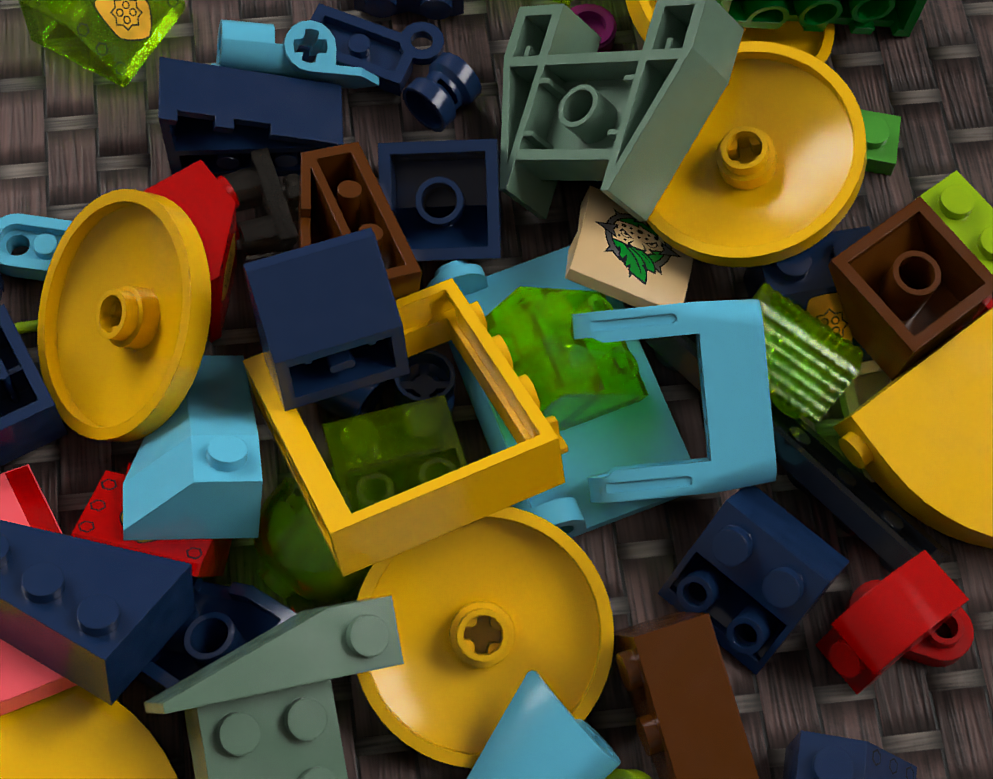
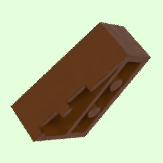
(344, 197)
(683, 698)

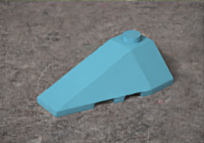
(201, 466)

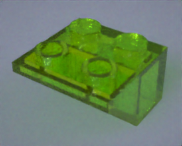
(571, 375)
(391, 450)

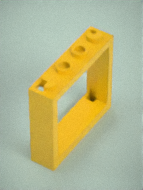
(447, 501)

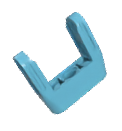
(732, 395)

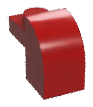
(890, 620)

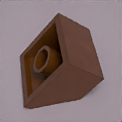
(909, 287)

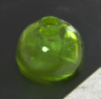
(296, 551)

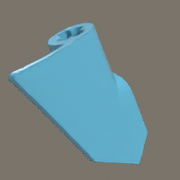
(254, 49)
(543, 741)

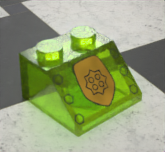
(102, 34)

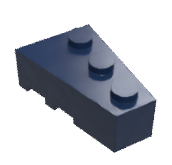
(231, 111)
(89, 605)

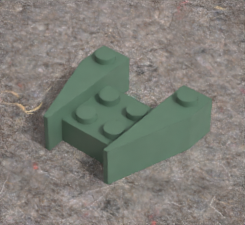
(613, 112)
(272, 699)

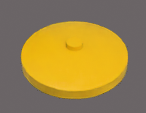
(768, 164)
(124, 315)
(479, 617)

